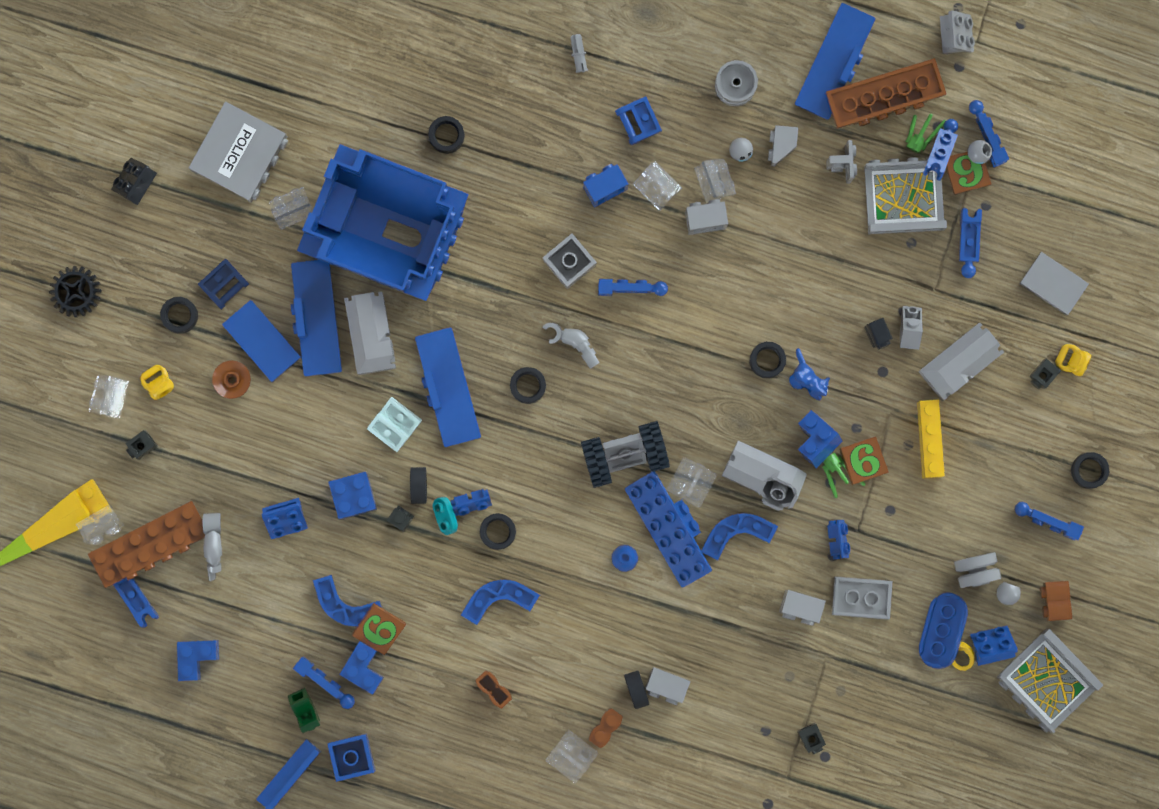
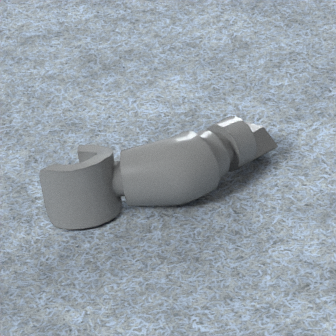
(577, 340)
(212, 543)

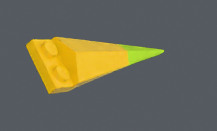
(57, 522)

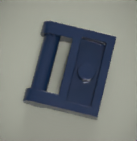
(218, 279)

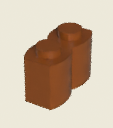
(1056, 601)
(497, 693)
(602, 732)

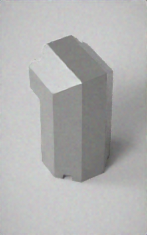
(369, 333)
(961, 361)
(766, 475)

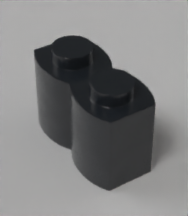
(878, 334)

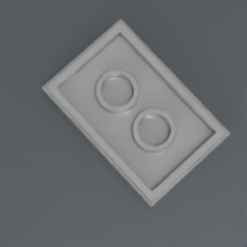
(1054, 283)
(862, 598)

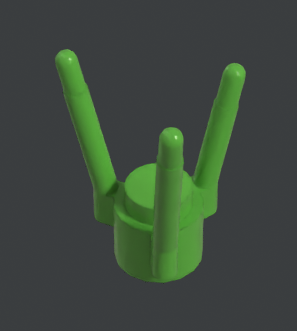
(916, 142)
(833, 463)

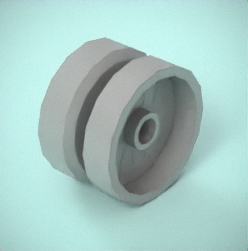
(736, 94)
(977, 570)

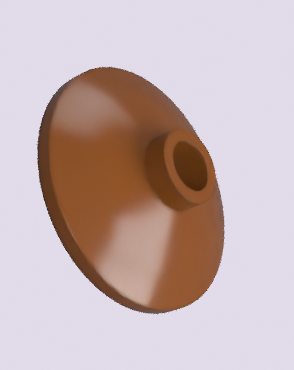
(222, 375)

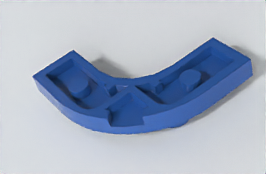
(735, 525)
(497, 591)
(335, 607)

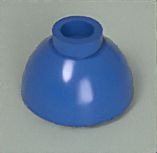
(624, 558)

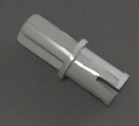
(578, 53)

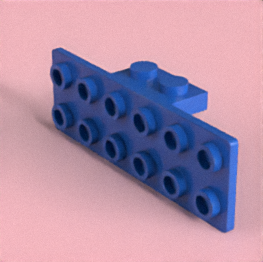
(835, 59)
(315, 318)
(447, 387)
(670, 528)

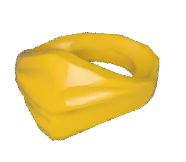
(968, 650)

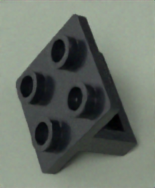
(133, 180)

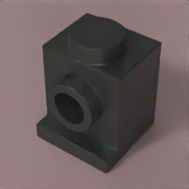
(1049, 370)
(142, 437)
(400, 518)
(812, 730)

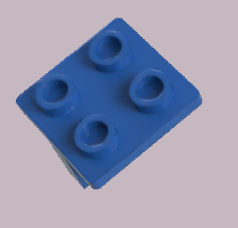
(284, 518)
(993, 645)

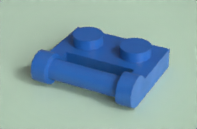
(644, 117)

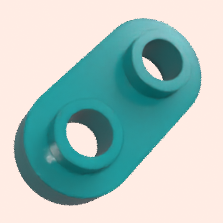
(445, 515)

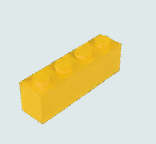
(930, 439)

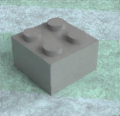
(706, 217)
(569, 261)
(802, 607)
(667, 685)

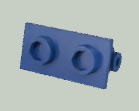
(479, 501)
(841, 546)

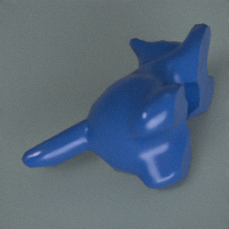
(806, 378)

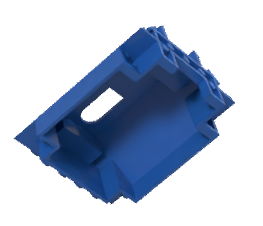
(354, 210)

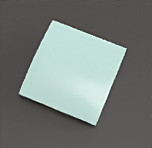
(394, 424)

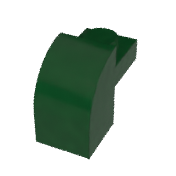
(304, 710)

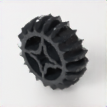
(79, 284)

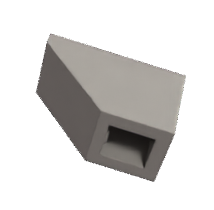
(784, 142)
(911, 327)

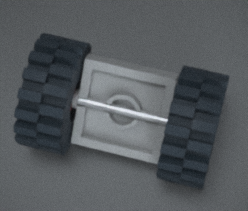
(625, 453)

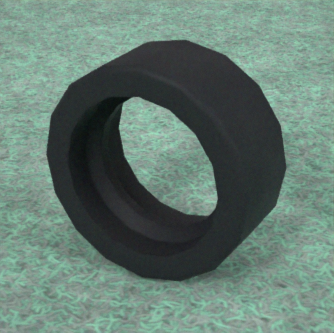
(446, 120)
(179, 329)
(753, 360)
(513, 385)
(1104, 470)
(418, 485)
(483, 534)
(636, 689)

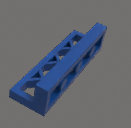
(288, 775)

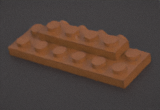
(886, 94)
(148, 545)

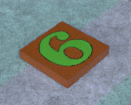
(965, 174)
(863, 460)
(379, 629)

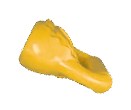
(1078, 362)
(158, 387)

